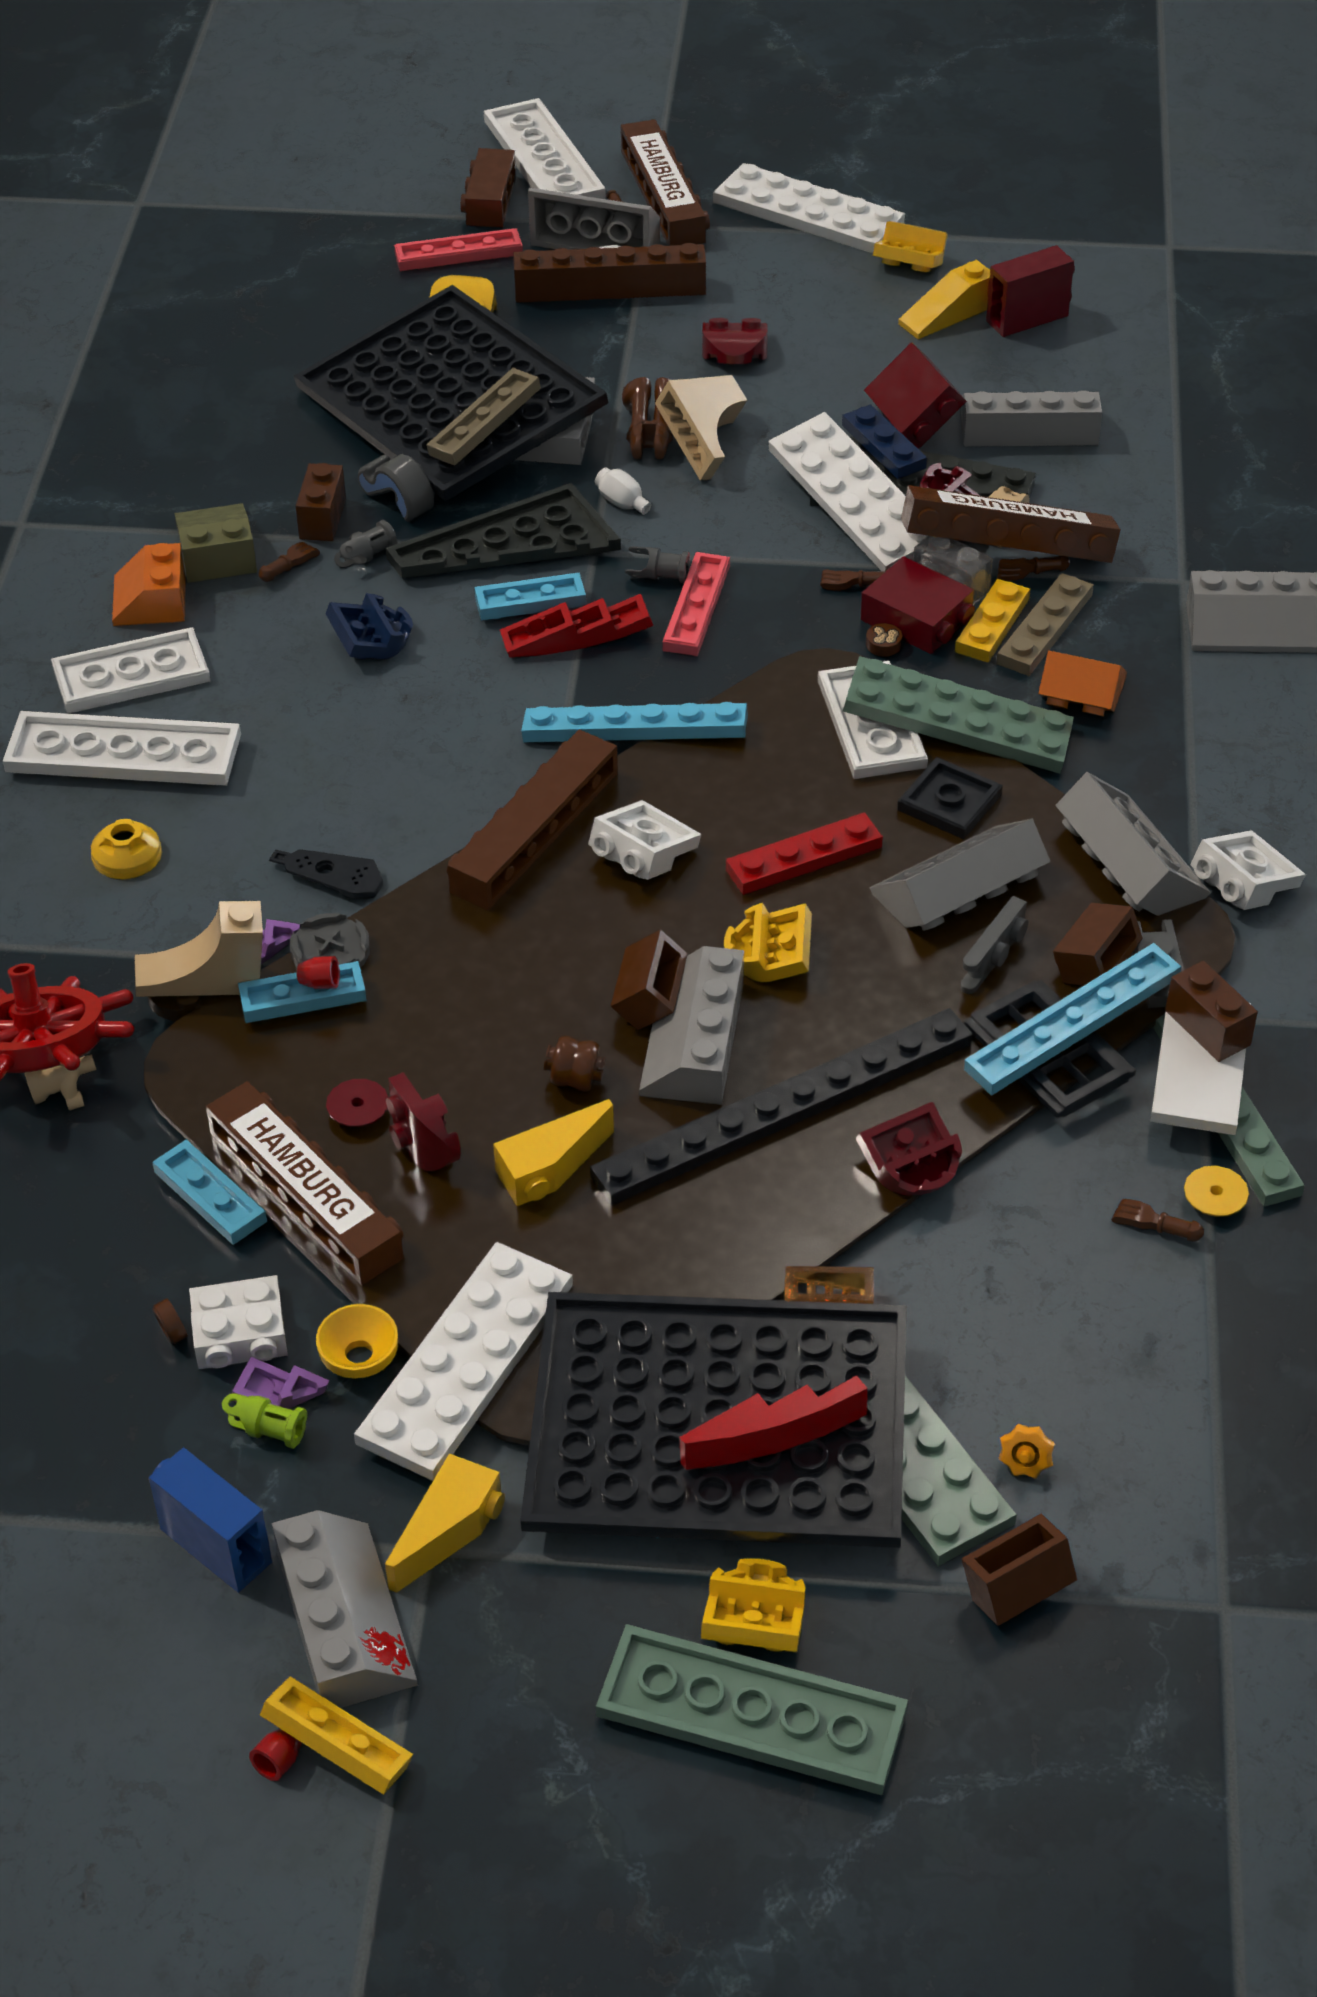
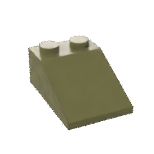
(216, 542)

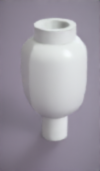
(621, 490)

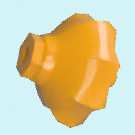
(1026, 1451)

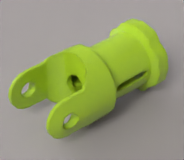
(261, 1418)

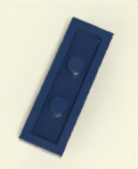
(884, 441)

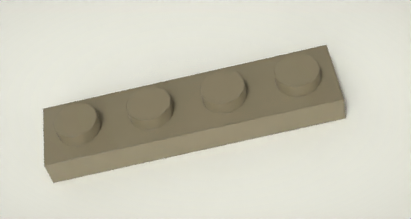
(483, 416)
(1045, 624)

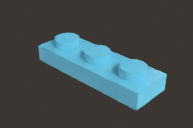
(529, 596)
(285, 996)
(209, 1192)

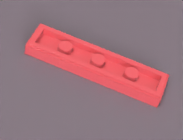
(458, 249)
(696, 604)

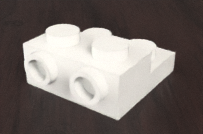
(641, 839)
(1245, 869)
(237, 1322)

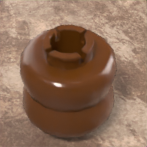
(574, 1063)

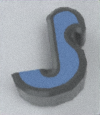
(404, 478)

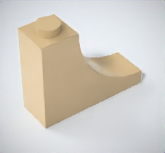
(694, 413)
(210, 962)

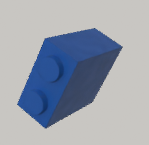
(210, 1519)

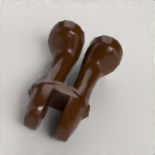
(642, 433)

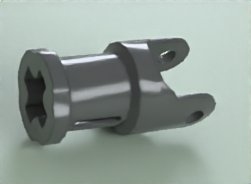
(364, 545)
(661, 564)

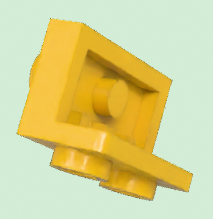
(911, 245)

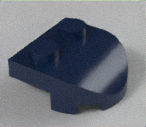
(370, 628)

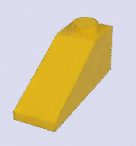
(950, 301)
(547, 1155)
(446, 1520)

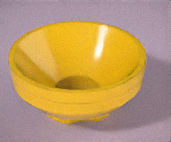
(127, 857)
(353, 1328)

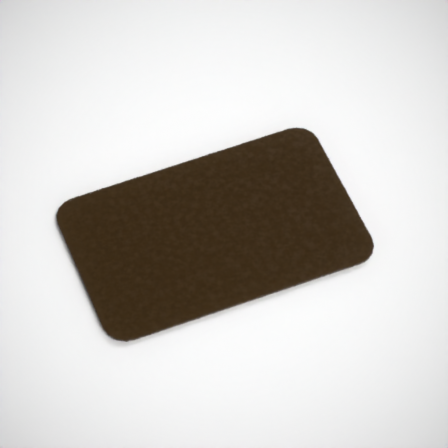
(480, 994)

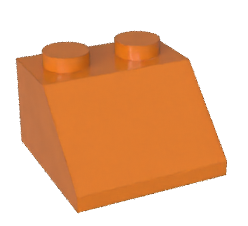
(151, 587)
(1081, 682)

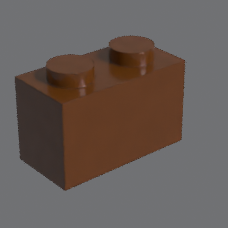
(321, 502)
(1097, 942)
(649, 980)
(1211, 1011)
(1019, 1569)

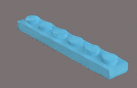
(636, 722)
(1071, 1019)

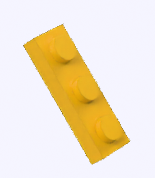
(992, 620)
(336, 1735)

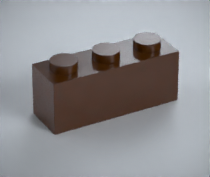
(489, 187)

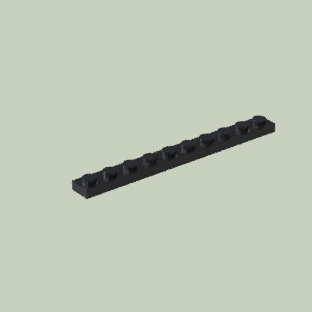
(779, 1106)

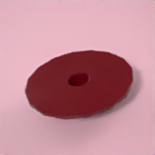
(357, 1102)

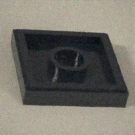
(950, 797)

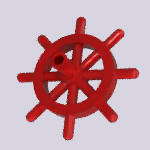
(53, 1022)

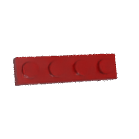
(803, 853)

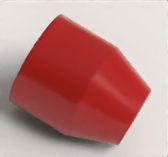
(319, 972)
(275, 1754)

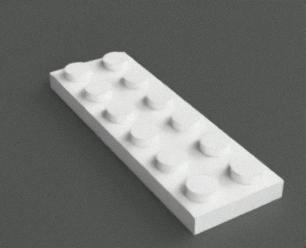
(542, 149)
(806, 207)
(847, 488)
(122, 748)
(462, 1361)

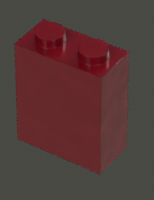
(1029, 290)
(915, 395)
(919, 603)

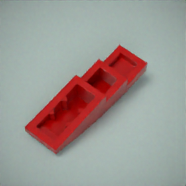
(567, 630)
(760, 1430)

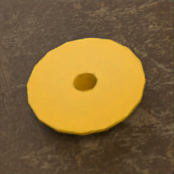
(1216, 1191)

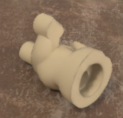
(57, 1079)

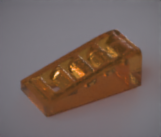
(844, 1278)

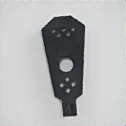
(349, 875)

